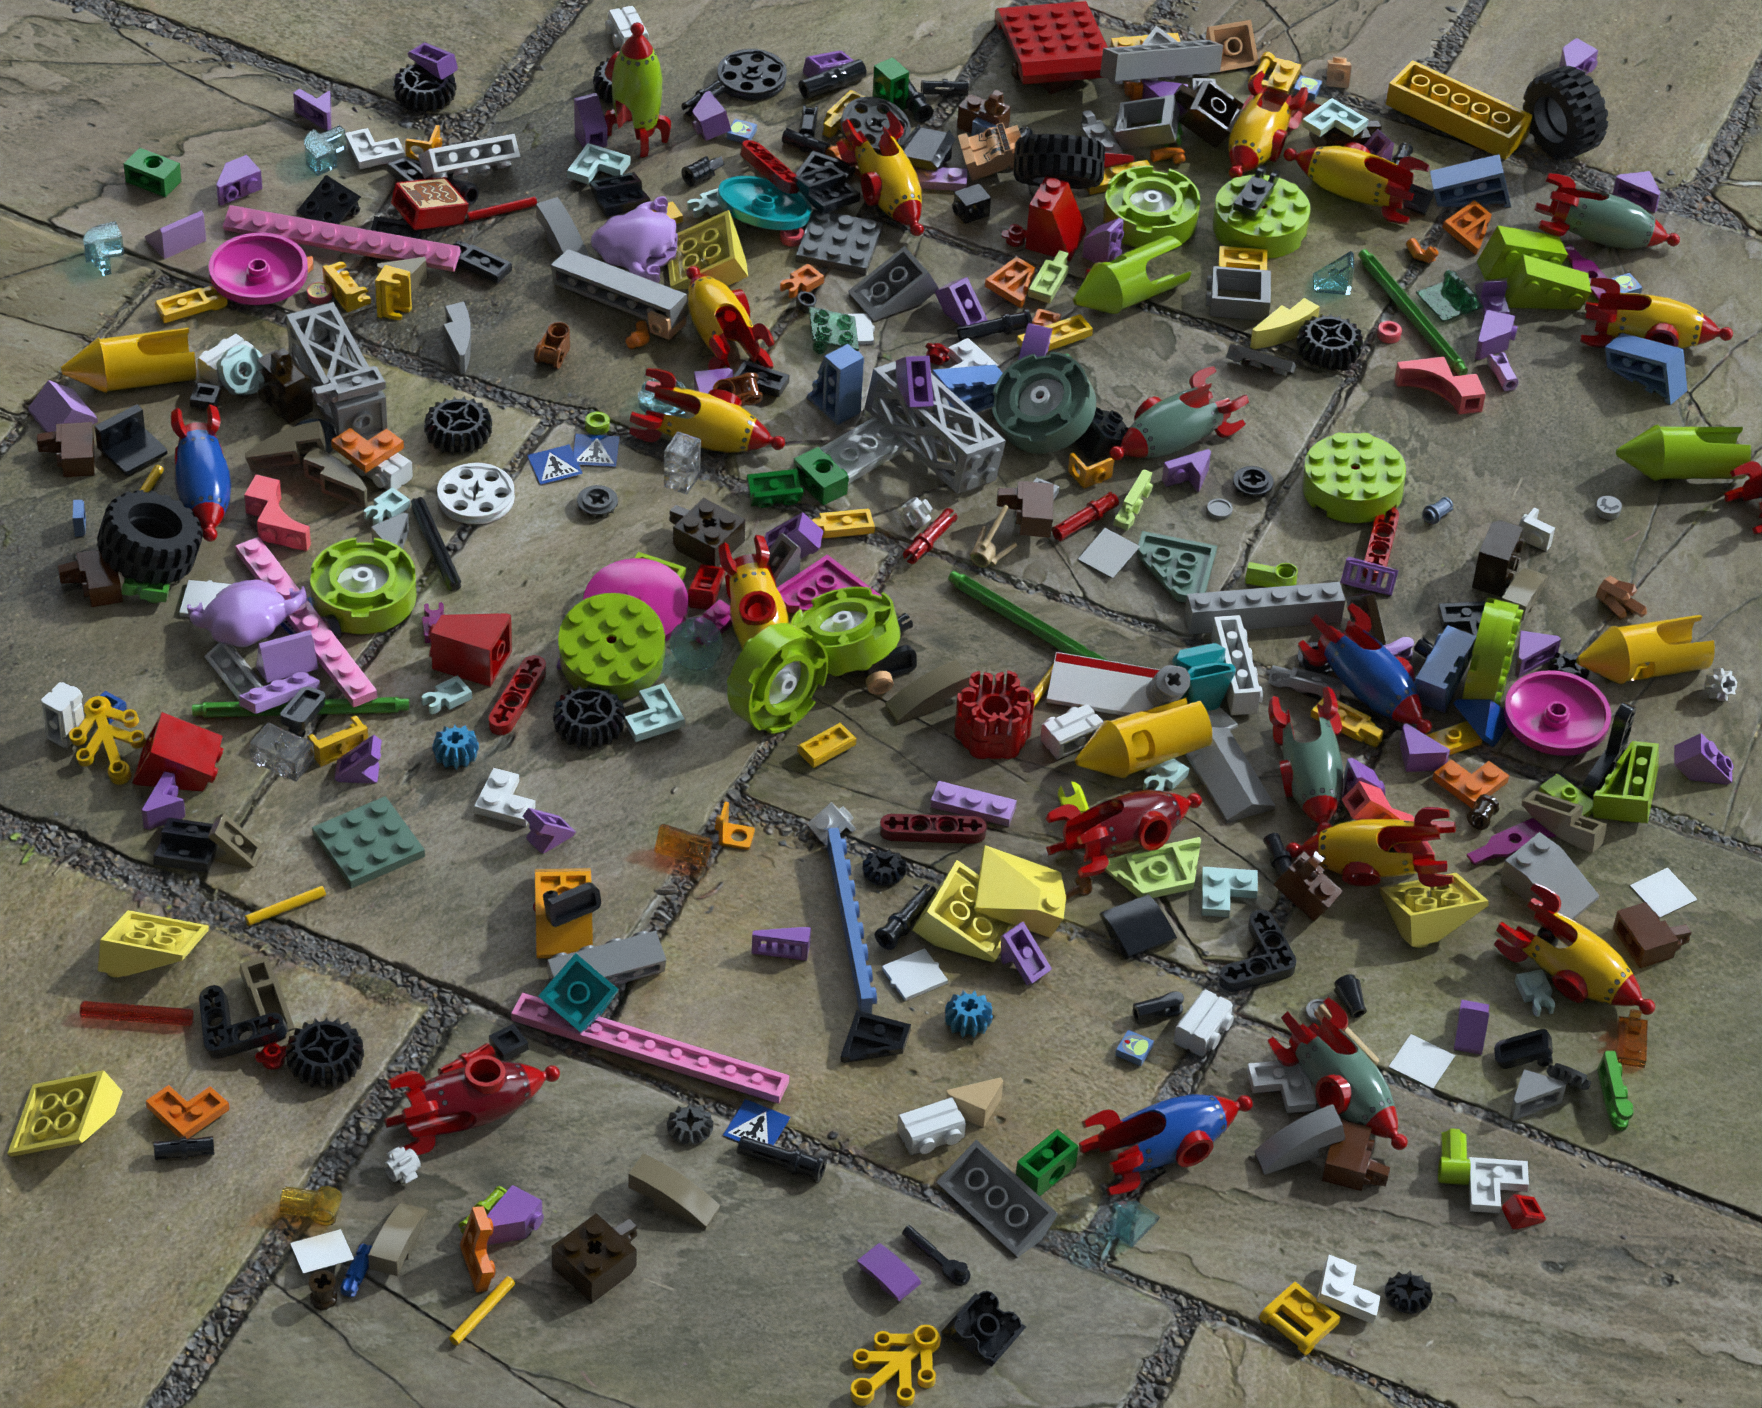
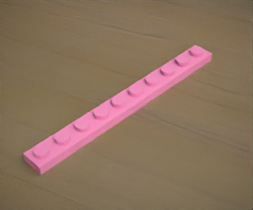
(342, 237)
(327, 647)
(657, 1050)

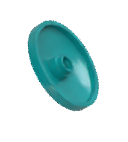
(762, 203)

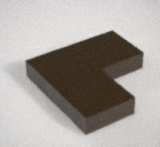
(1369, 605)

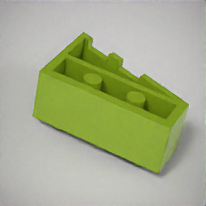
(1510, 244)
(1546, 285)
(1631, 786)

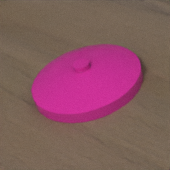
(258, 268)
(650, 583)
(1557, 713)

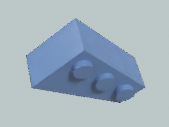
(1470, 181)
(1650, 363)
(839, 384)
(971, 385)
(1444, 668)

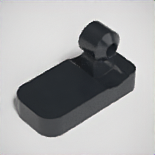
(898, 662)
(302, 710)
(571, 903)
(1525, 1049)

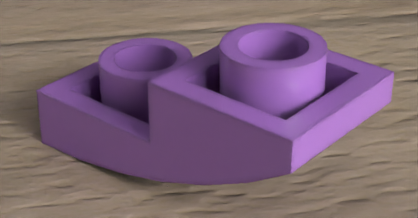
(1036, 341)
(889, 1271)

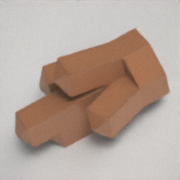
(1618, 599)

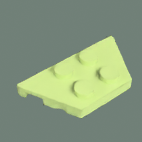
(1158, 871)

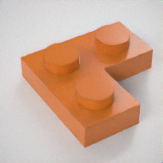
(367, 453)
(1470, 786)
(187, 1117)
(474, 1248)

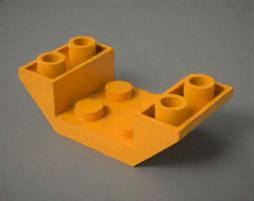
(568, 936)

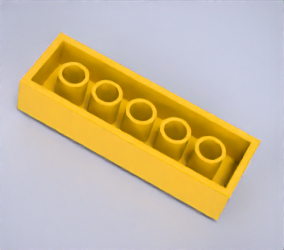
(1459, 110)

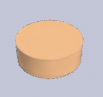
(879, 682)

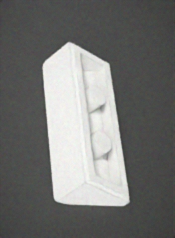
(233, 669)

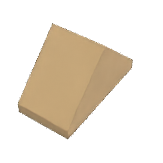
(977, 1100)

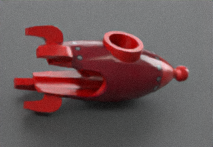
(1120, 826)
(464, 1097)

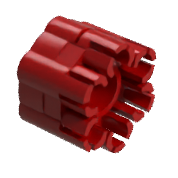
(994, 718)

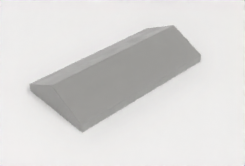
(1230, 777)
(998, 1199)

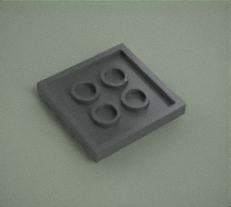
(839, 242)

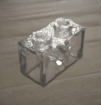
(682, 463)
(282, 752)

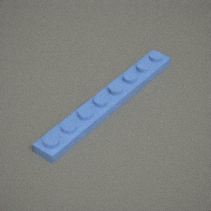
(852, 928)

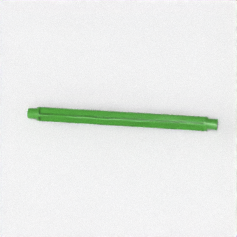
(1412, 312)
(1020, 616)
(331, 706)

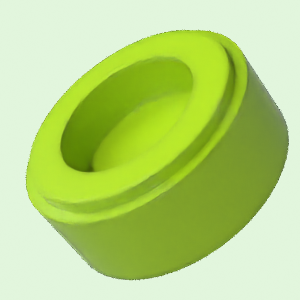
(597, 423)

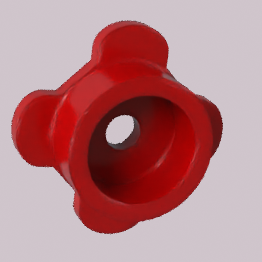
(1015, 235)
(937, 353)
(272, 1056)

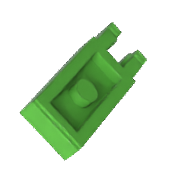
(1614, 1091)

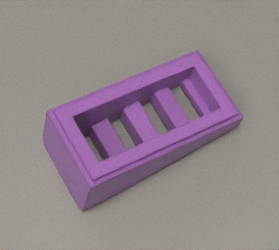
(436, 61)
(822, 62)
(1350, 562)
(788, 942)

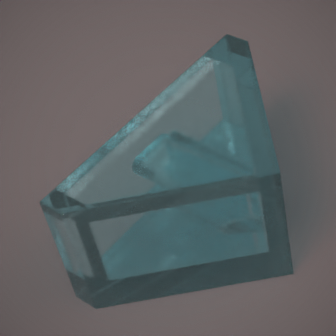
(1336, 276)
(1131, 1221)

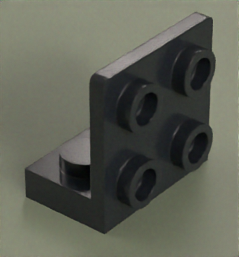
(1104, 429)
(127, 441)

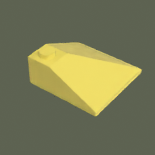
(713, 249)
(1020, 892)
(1431, 913)
(953, 923)
(146, 942)
(65, 1112)

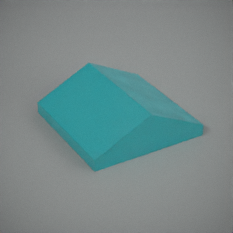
(579, 993)

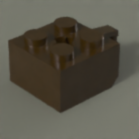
(1208, 111)
(1336, 137)
(284, 386)
(704, 529)
(1498, 558)
(596, 1256)

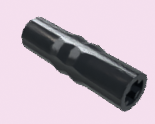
(832, 79)

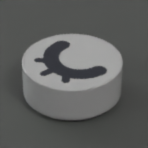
(1608, 507)

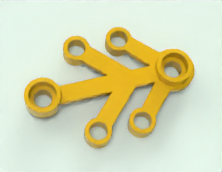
(106, 734)
(896, 1362)

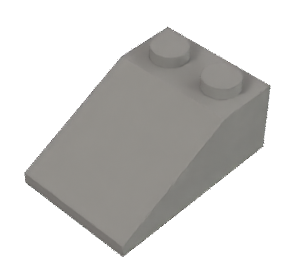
(894, 286)
(1548, 865)

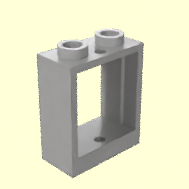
(1147, 110)
(1241, 280)

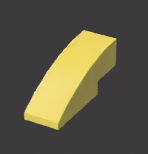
(1283, 324)

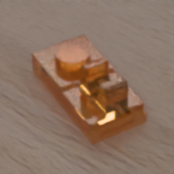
(683, 845)
(1632, 1039)

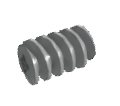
(1168, 685)

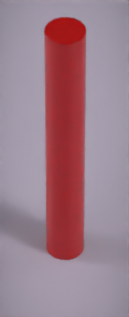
(501, 209)

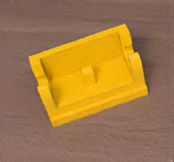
(344, 287)
(393, 292)
(339, 743)

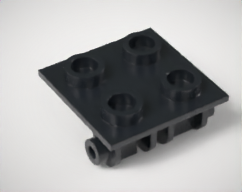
(330, 202)

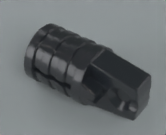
(701, 170)

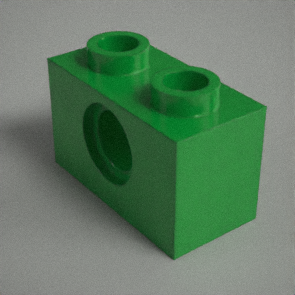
(891, 82)
(152, 172)
(821, 476)
(1047, 1162)

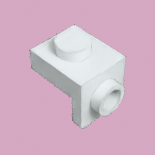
(1535, 531)
(831, 818)

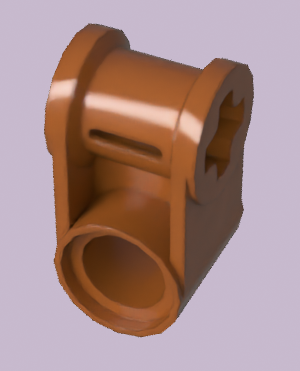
(553, 345)
(739, 386)

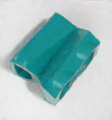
(1207, 672)

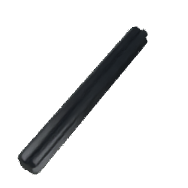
(436, 544)

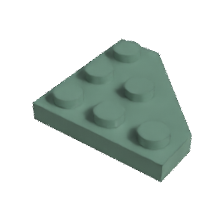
(1177, 563)

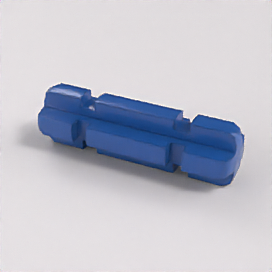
(356, 1271)

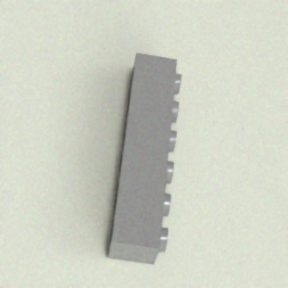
(1161, 60)
(618, 287)
(1266, 606)

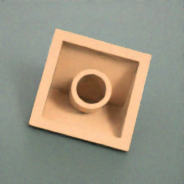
(1237, 43)

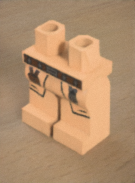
(989, 150)

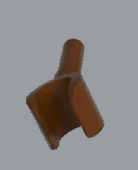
(1083, 887)

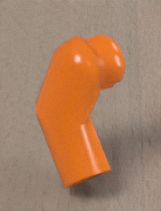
(1167, 153)
(1420, 254)
(639, 337)

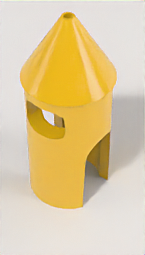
(134, 361)
(1666, 644)
(1147, 738)

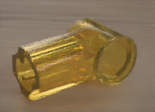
(319, 1205)

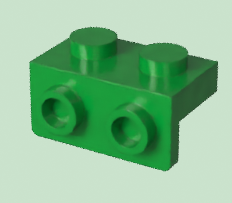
(774, 488)

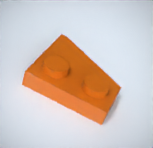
(1469, 226)
(1012, 281)

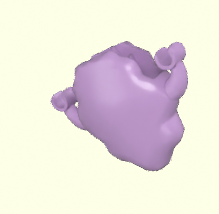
(639, 239)
(245, 612)

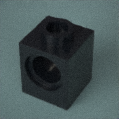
(971, 203)

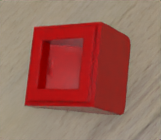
(1522, 1211)

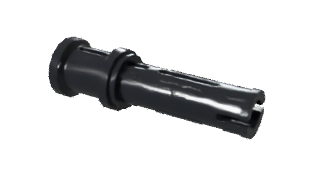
(917, 103)
(1006, 324)
(900, 923)
(795, 1160)

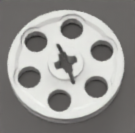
(484, 498)

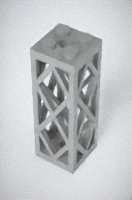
(328, 333)
(978, 455)

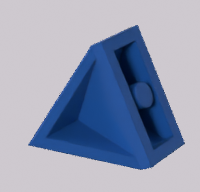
(1484, 717)

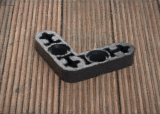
(1615, 748)
(1267, 961)
(231, 1033)

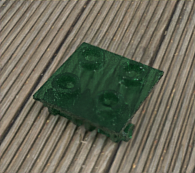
(1450, 297)
(832, 329)

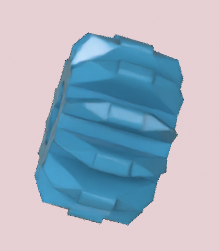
(455, 746)
(968, 1014)

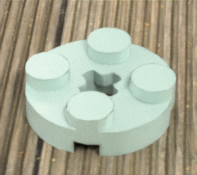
(229, 370)

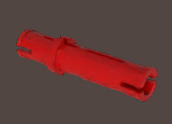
(1093, 511)
(924, 541)

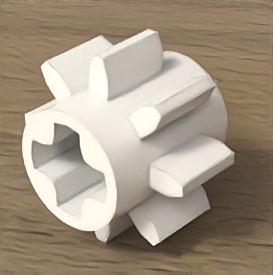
(916, 512)
(1720, 684)
(402, 1165)

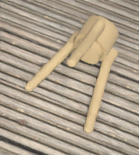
(984, 552)

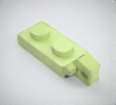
(1049, 278)
(1133, 501)

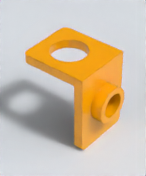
(434, 142)
(1090, 475)
(727, 829)

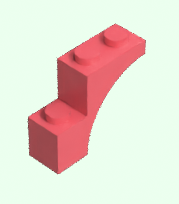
(1434, 374)
(273, 524)
(1370, 803)

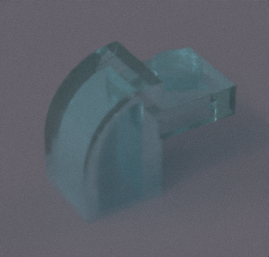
(323, 148)
(102, 244)

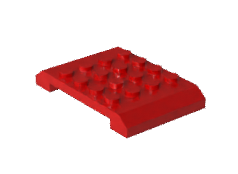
(1053, 41)

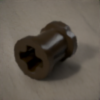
(1483, 812)
(322, 1287)

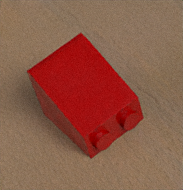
(1054, 220)
(471, 645)
(180, 750)

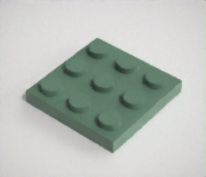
(368, 842)

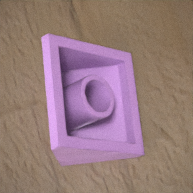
(178, 235)
(59, 405)
(286, 656)

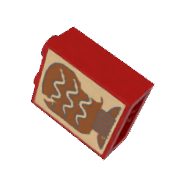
(429, 203)

